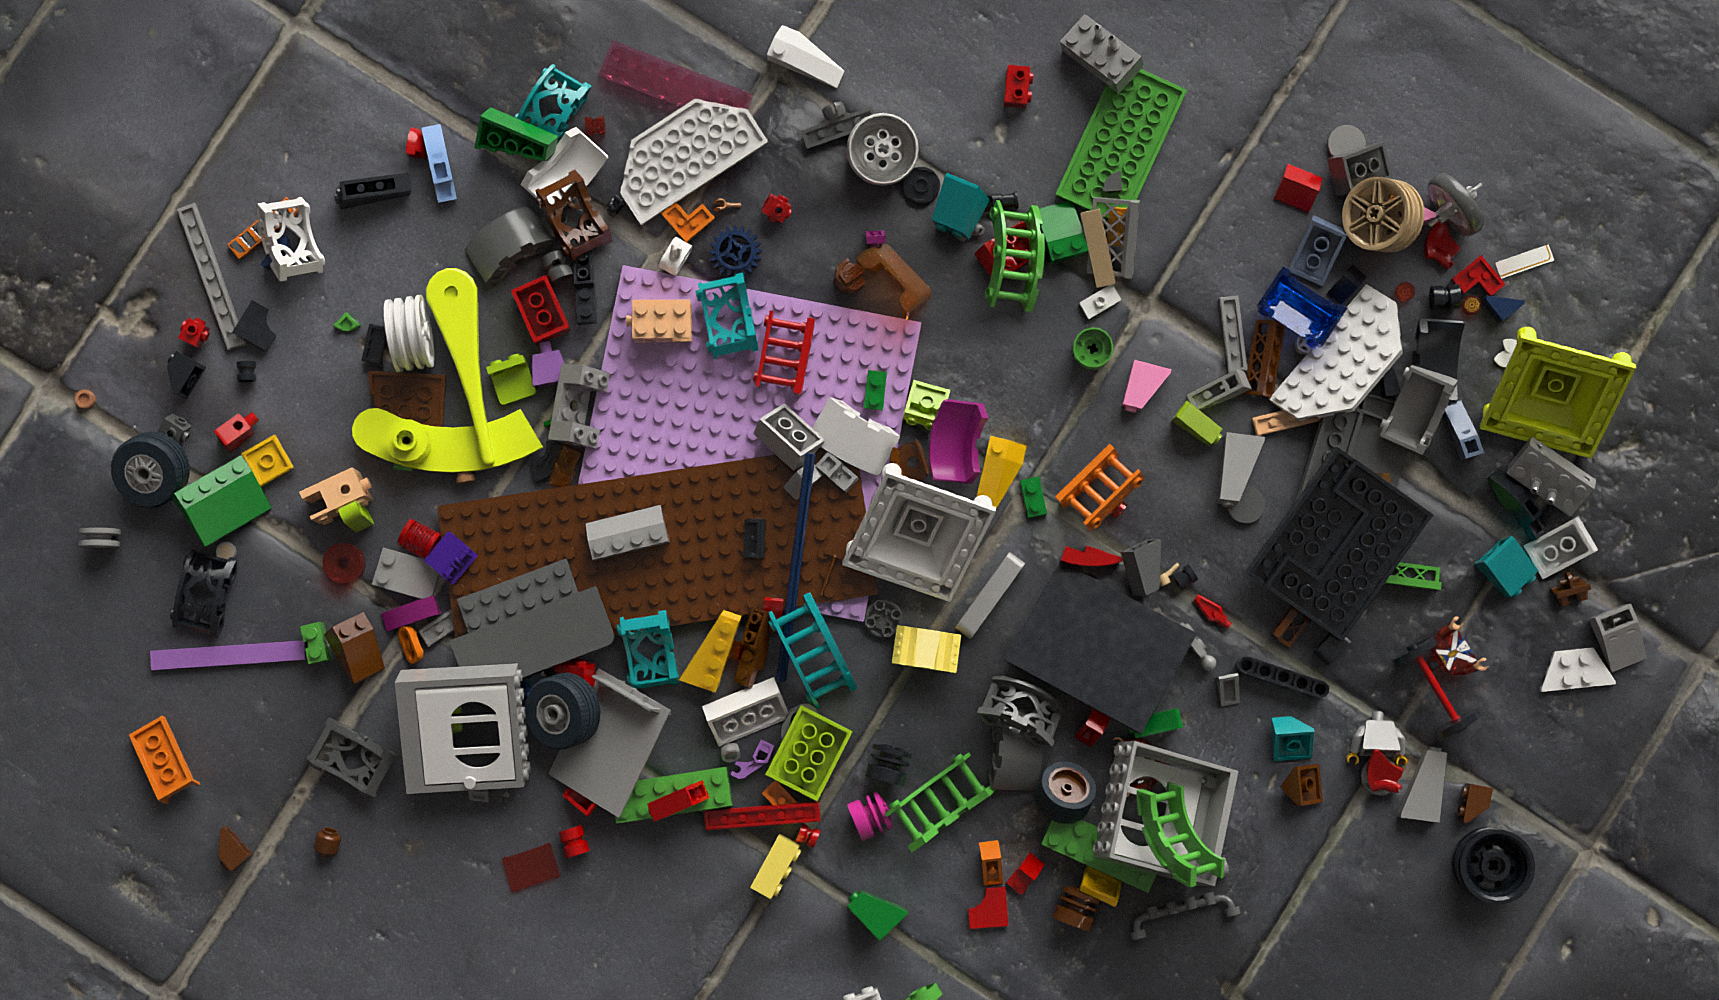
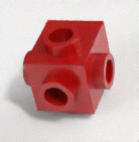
(772, 203)
(194, 332)

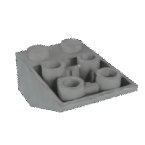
(1619, 637)

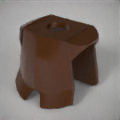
(903, 453)

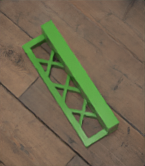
(1414, 582)

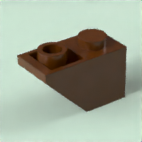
(1475, 801)

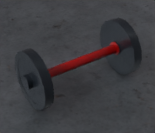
(1457, 723)

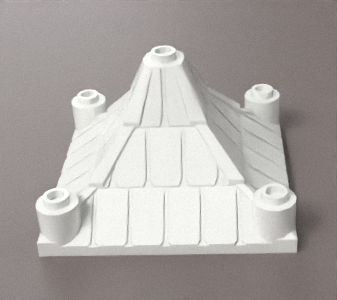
(918, 535)

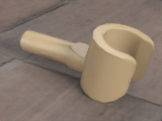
(1164, 579)

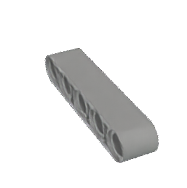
(989, 595)

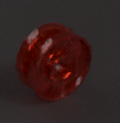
(332, 560)

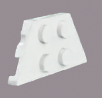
(1576, 670)

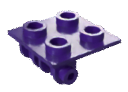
(451, 558)

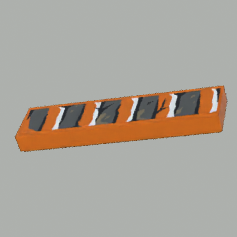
(253, 236)

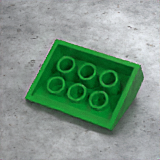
(222, 501)

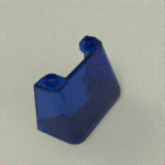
(1300, 309)

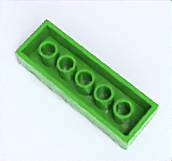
(648, 790)
(1077, 842)

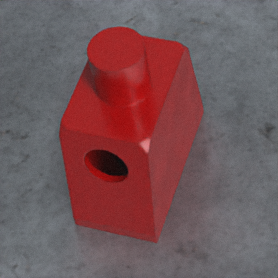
(233, 438)

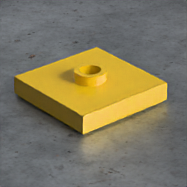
(267, 460)
(1101, 886)

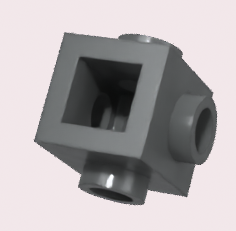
(175, 428)

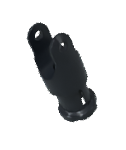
(1006, 200)

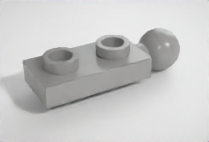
(1207, 662)

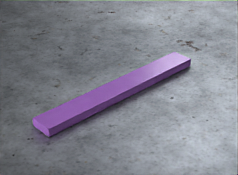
(228, 655)

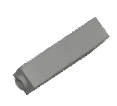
(1237, 463)
(1425, 789)

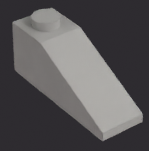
(1220, 390)

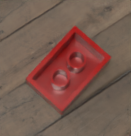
(541, 310)

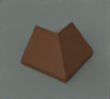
(1304, 785)

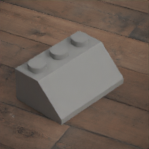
(788, 436)

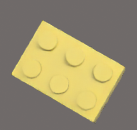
(776, 866)

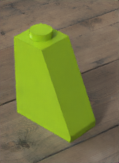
(1197, 424)

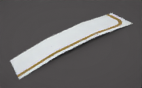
(1524, 261)

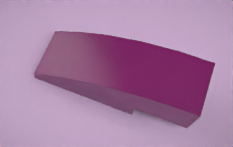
(411, 613)

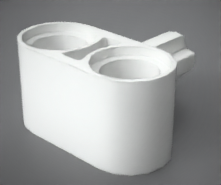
(675, 256)

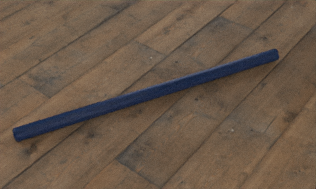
(796, 560)

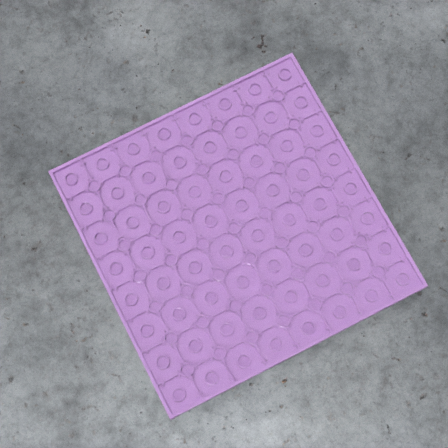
(685, 410)

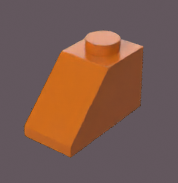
(991, 862)

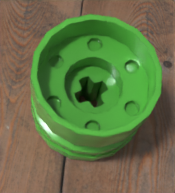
(1086, 339)

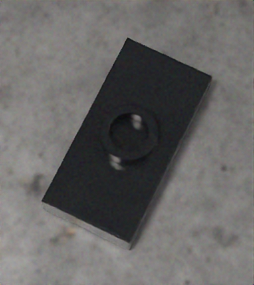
(374, 344)

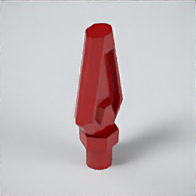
(1212, 611)

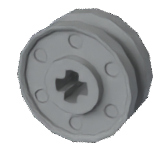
(99, 537)

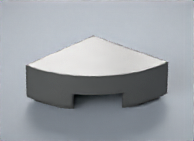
(1113, 183)

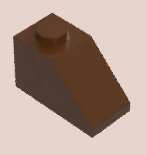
(232, 850)

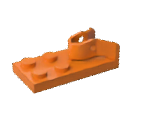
(162, 759)

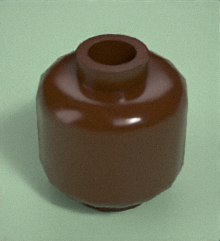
(327, 842)

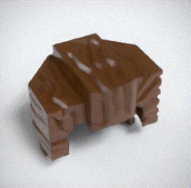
(848, 277)

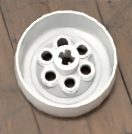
(906, 149)

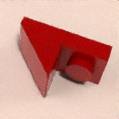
(1025, 873)

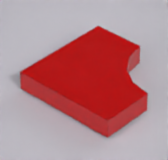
(991, 910)

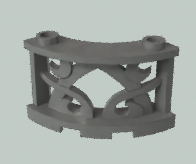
(1041, 701)
(380, 756)

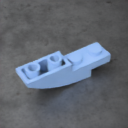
(439, 163)

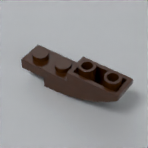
(756, 643)

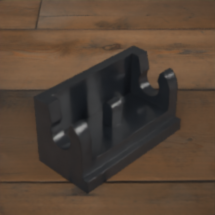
(754, 538)

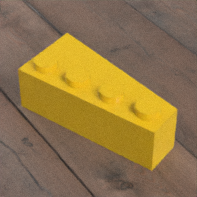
(711, 658)

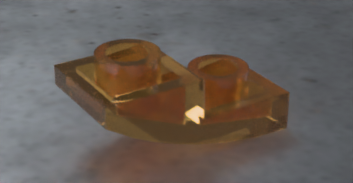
(564, 465)

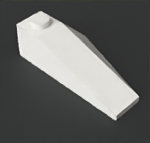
(800, 55)

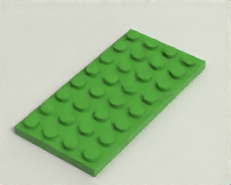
(1121, 137)

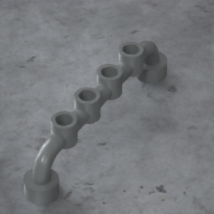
(1172, 908)

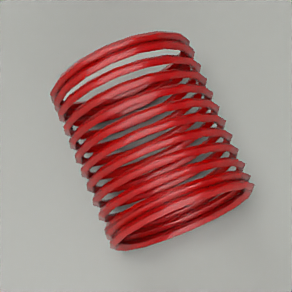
(413, 524)

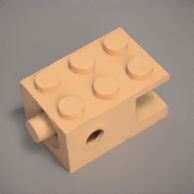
(661, 321)
(338, 492)

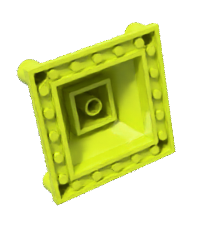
(1557, 395)

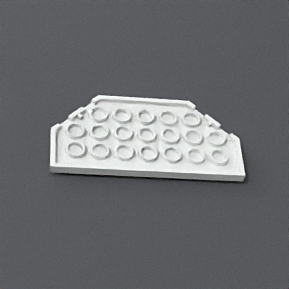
(686, 154)
(1348, 363)

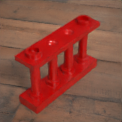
(800, 366)

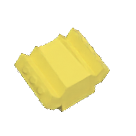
(926, 649)

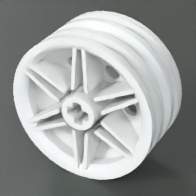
(409, 333)

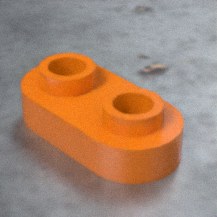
(410, 644)

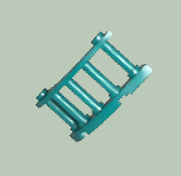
(829, 646)

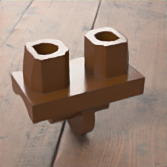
(1570, 586)

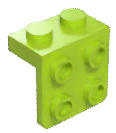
(511, 379)

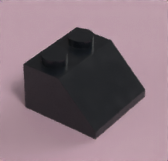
(183, 374)

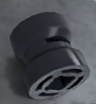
(246, 371)
(1184, 577)

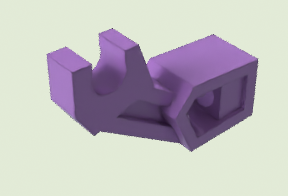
(749, 767)

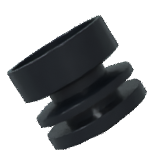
(888, 764)

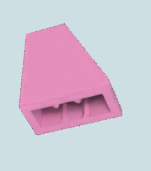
(1142, 384)

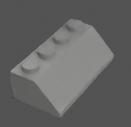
(627, 533)

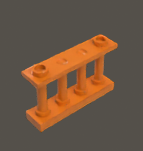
(1093, 471)

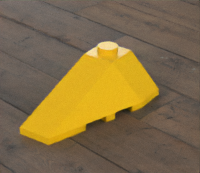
(1000, 468)

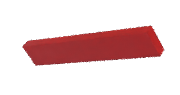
(762, 815)

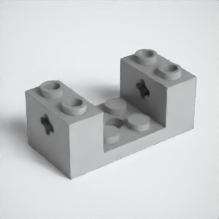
(575, 386)

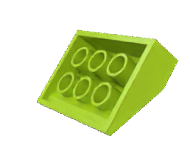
(809, 753)

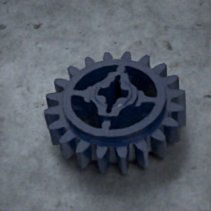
(729, 255)

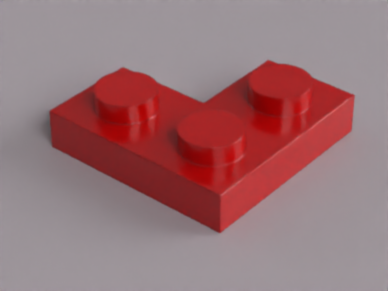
(1479, 272)

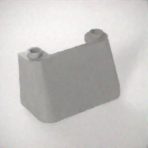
(1418, 408)

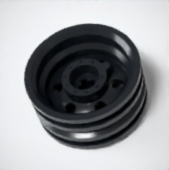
(1512, 885)

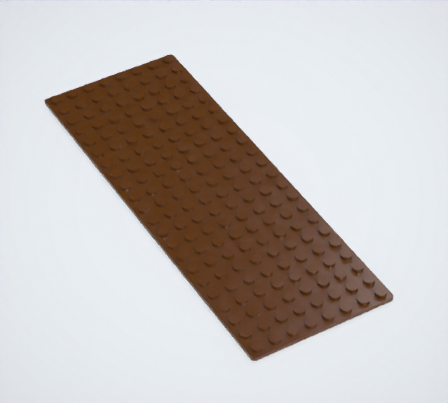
(705, 523)

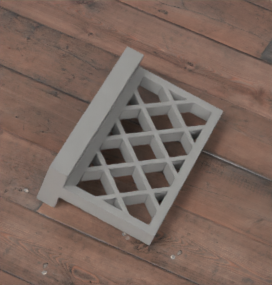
(1130, 234)

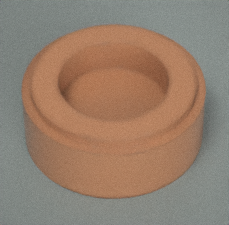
(85, 399)

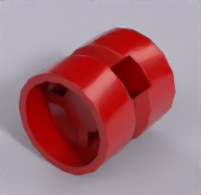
(574, 843)

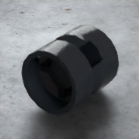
(1445, 297)

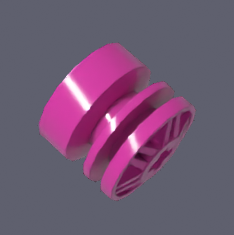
(870, 816)

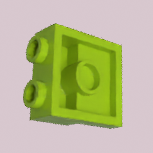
(924, 403)

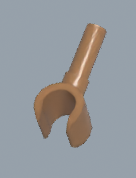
(723, 204)

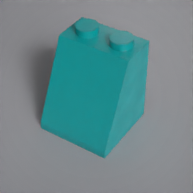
(959, 206)
(1507, 567)

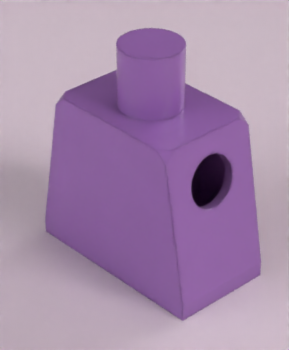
(546, 366)

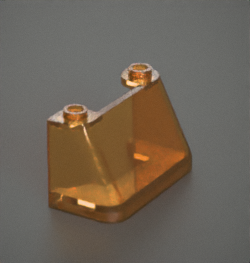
(916, 290)

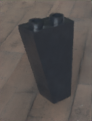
(372, 190)

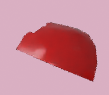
(415, 144)

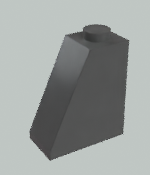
(1143, 567)

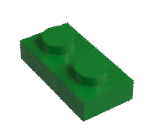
(875, 390)
(1033, 497)

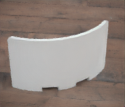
(571, 153)
(853, 438)

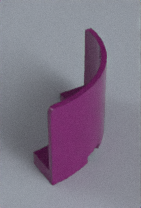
(954, 440)

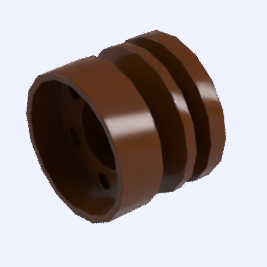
(1076, 908)

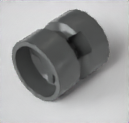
(559, 273)

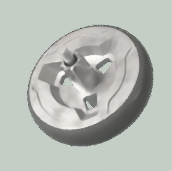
(1455, 204)

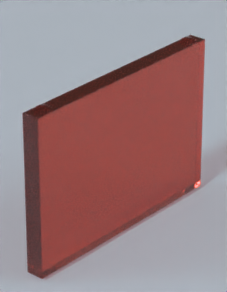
(531, 867)

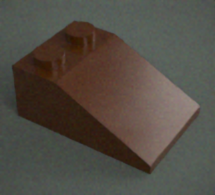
(356, 647)

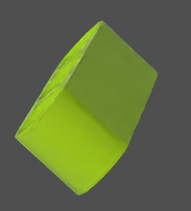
(356, 516)

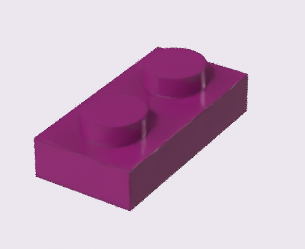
(875, 238)

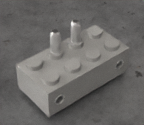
(1101, 53)
(1551, 476)

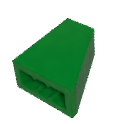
(1161, 722)

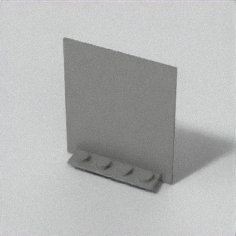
(614, 757)

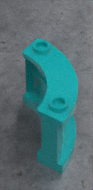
(576, 97)
(738, 292)
(649, 624)

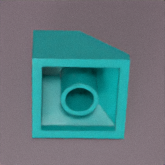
(1291, 739)

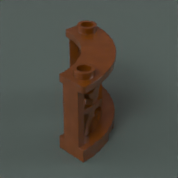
(579, 190)

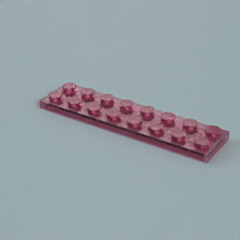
(667, 80)

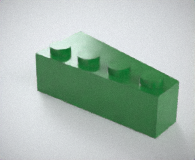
(511, 135)

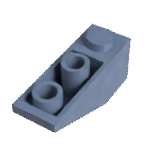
(1462, 431)

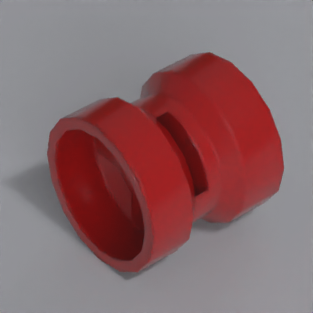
(803, 835)

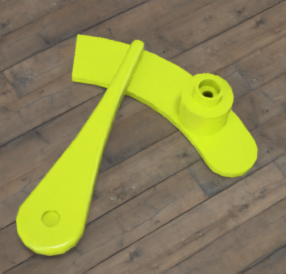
(485, 445)

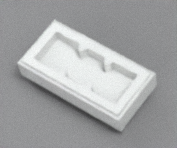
(1100, 301)

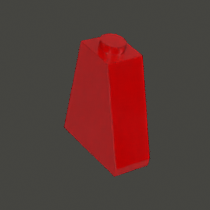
(1092, 727)
(678, 801)

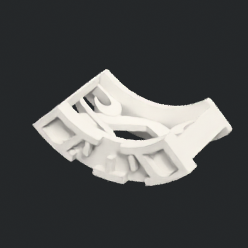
(281, 264)

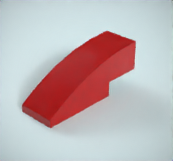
(1089, 557)

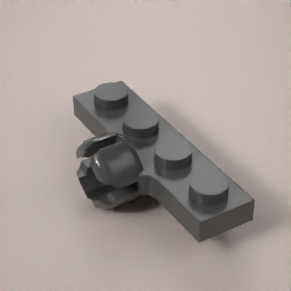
(834, 125)

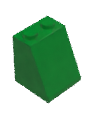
(875, 912)

